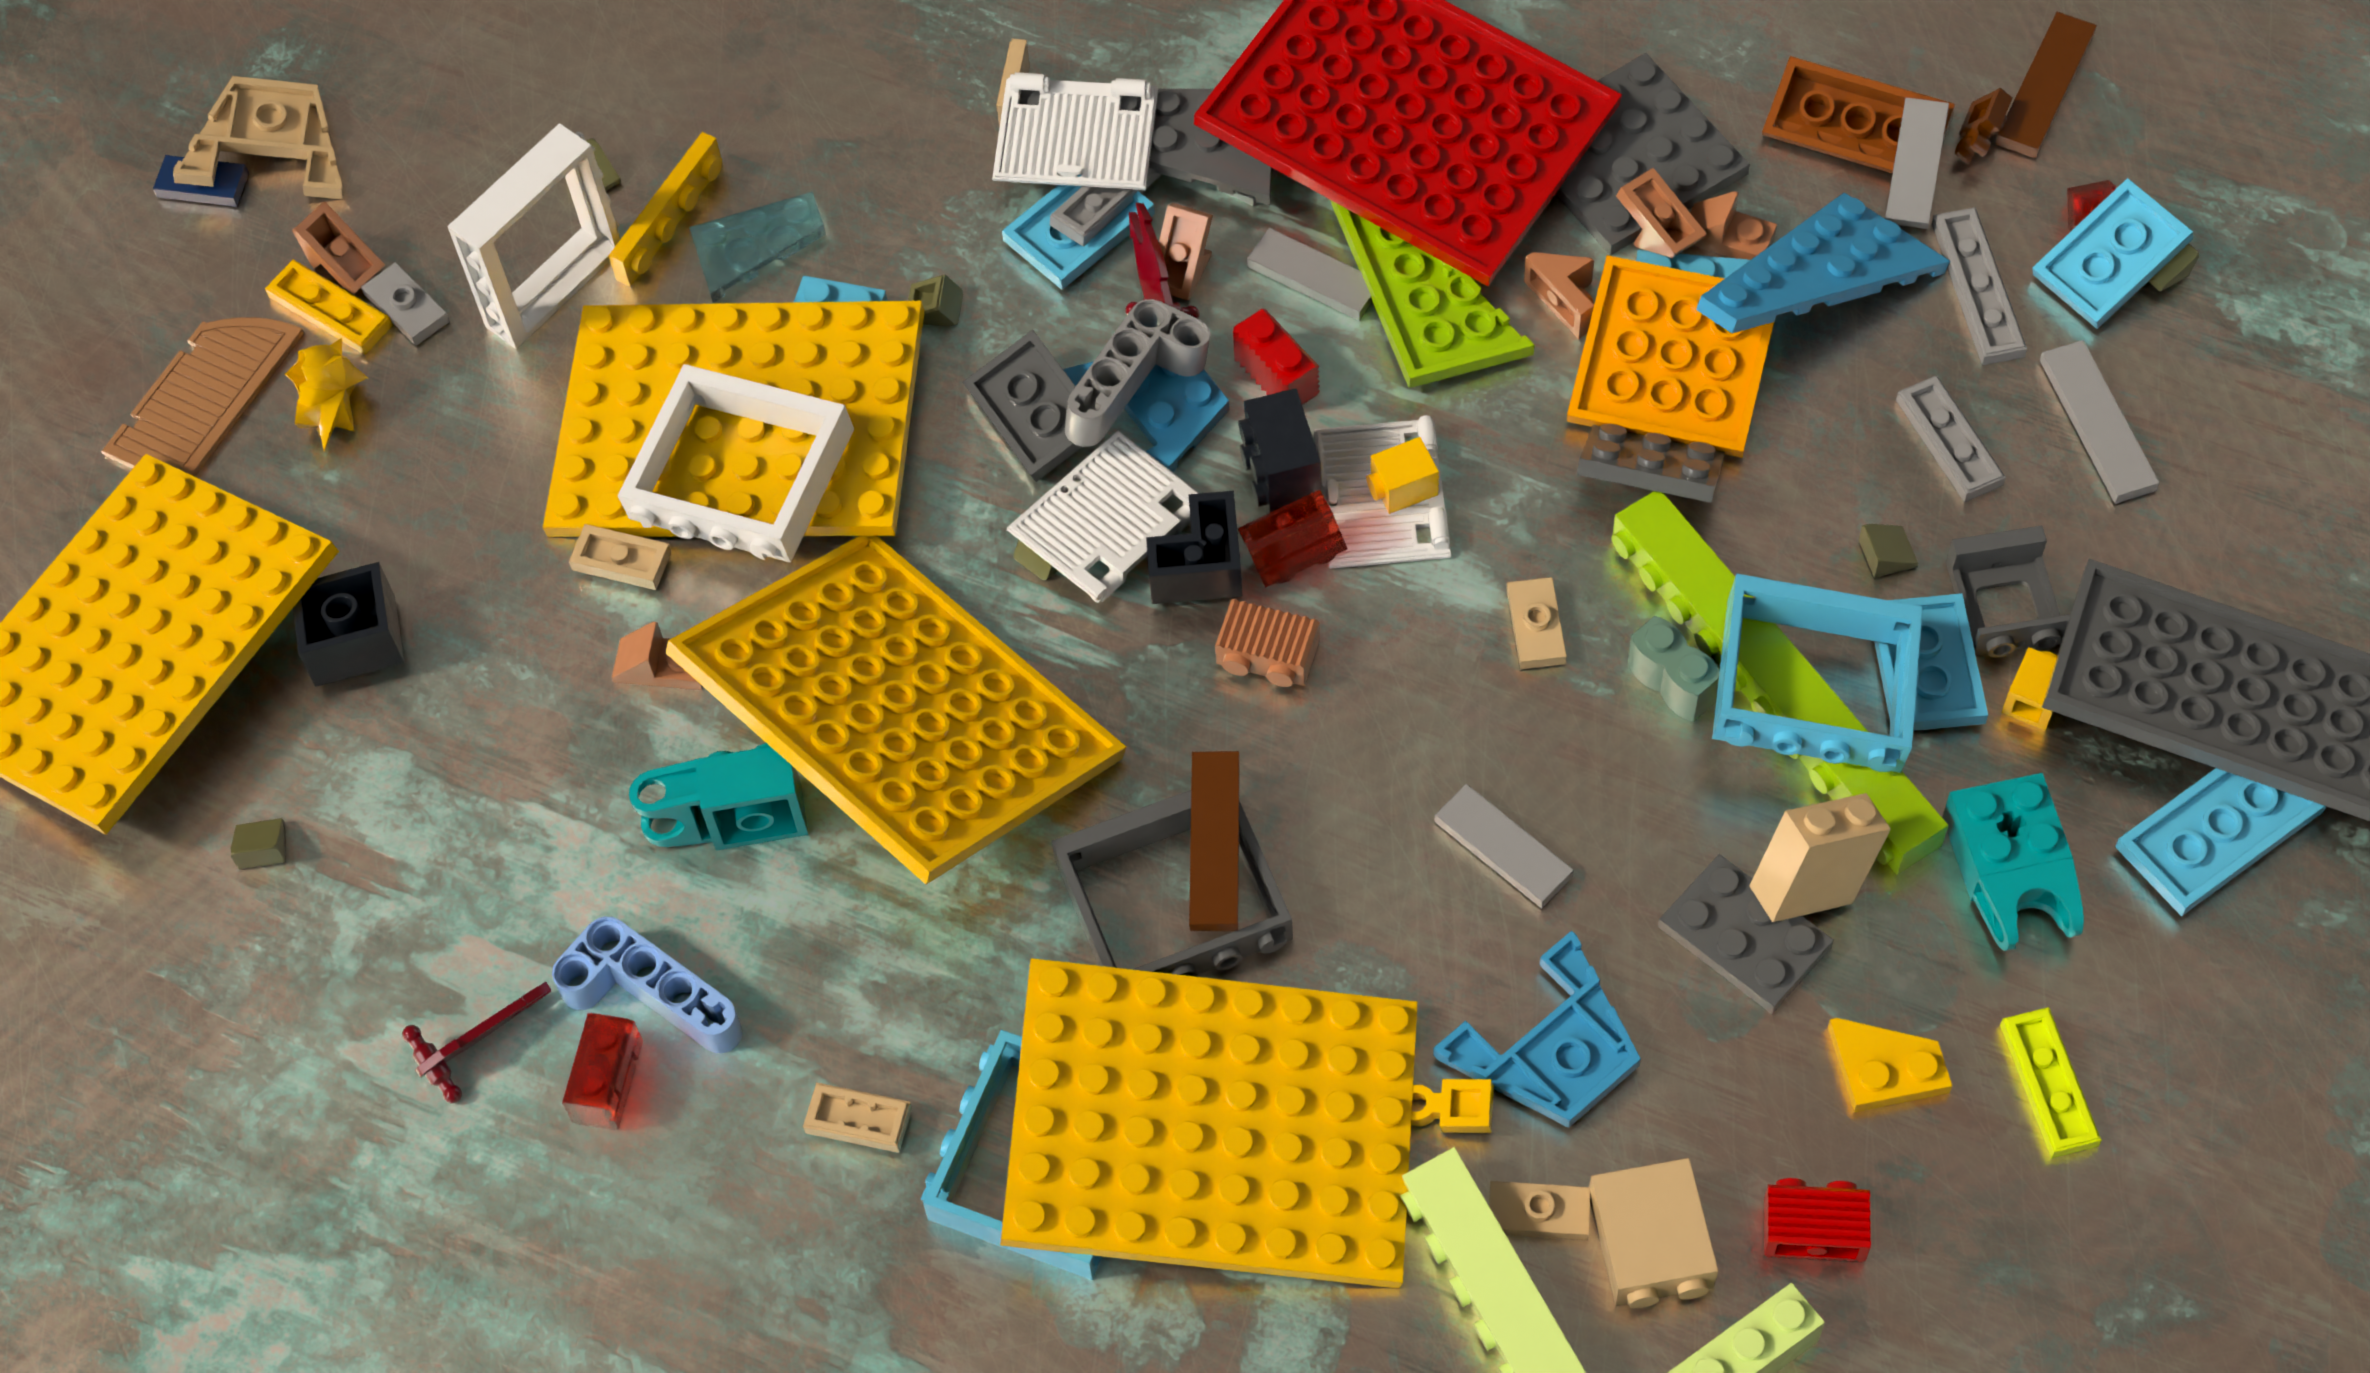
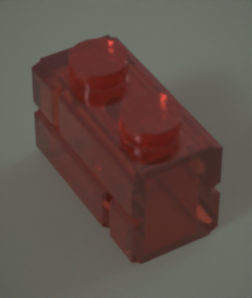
(1292, 539)
(602, 1071)

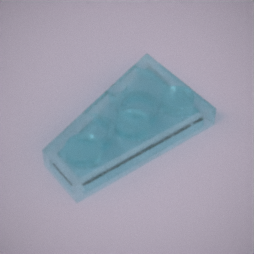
(749, 240)

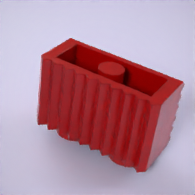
(1274, 357)
(1817, 1221)

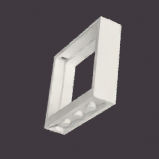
(476, 229)
(754, 401)

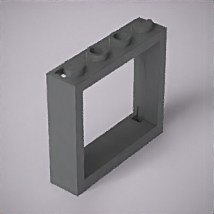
(1147, 827)

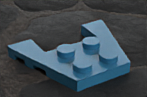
(1171, 410)
(1564, 1059)

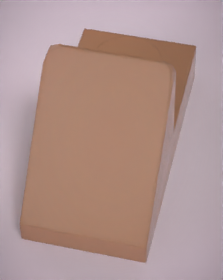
(1663, 218)
(1731, 231)
(337, 248)
(1183, 248)
(1561, 286)
(644, 661)

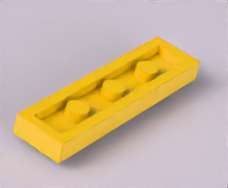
(665, 209)

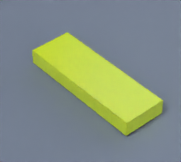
(2050, 1083)

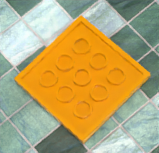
(1665, 364)

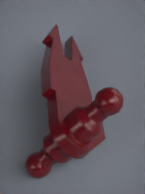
(1150, 262)
(433, 1062)

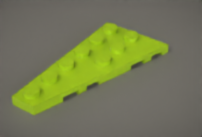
(1429, 308)

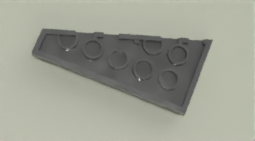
(1190, 152)

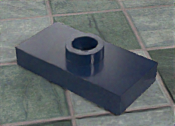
(227, 188)

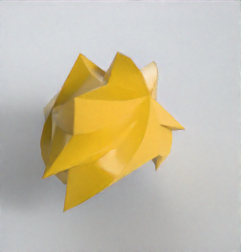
(324, 387)

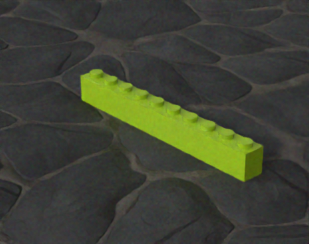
(1769, 668)

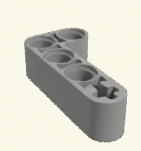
(1146, 337)

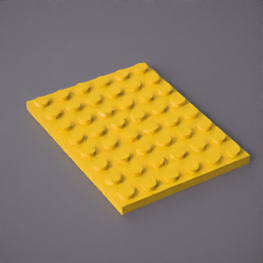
(738, 465)
(141, 635)
(896, 704)
(1212, 1124)

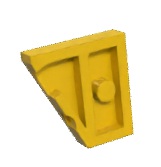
(1887, 1065)

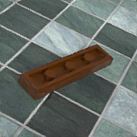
(2046, 84)
(1214, 841)

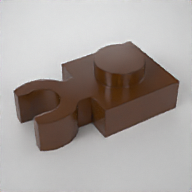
(1982, 121)

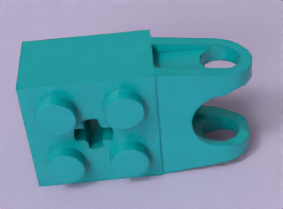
(725, 800)
(2014, 855)

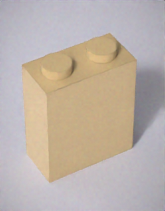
(1819, 857)
(1653, 1233)

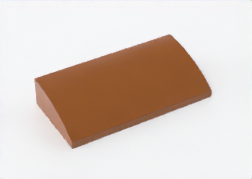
(1840, 114)

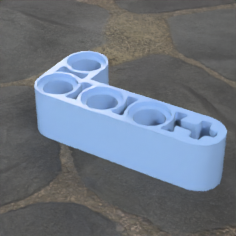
(654, 990)

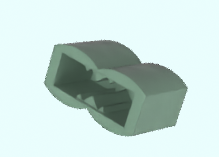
(1670, 666)

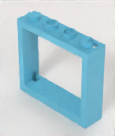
(1829, 613)
(959, 1148)

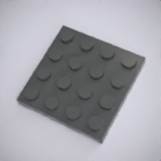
(1648, 130)

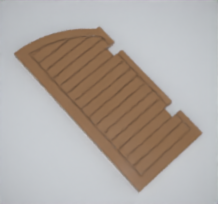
(204, 392)

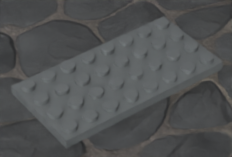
(2217, 687)

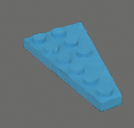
(1828, 259)

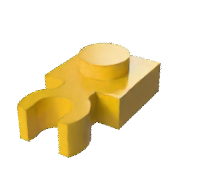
(1460, 1106)

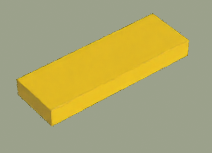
(329, 307)

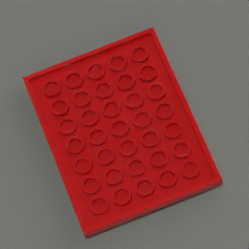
(1412, 120)

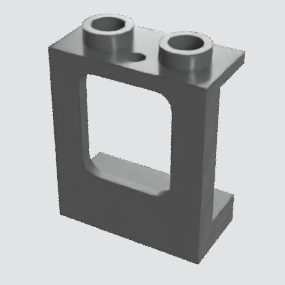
(2002, 561)

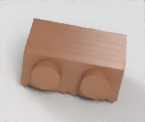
(1267, 643)

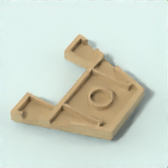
(266, 121)

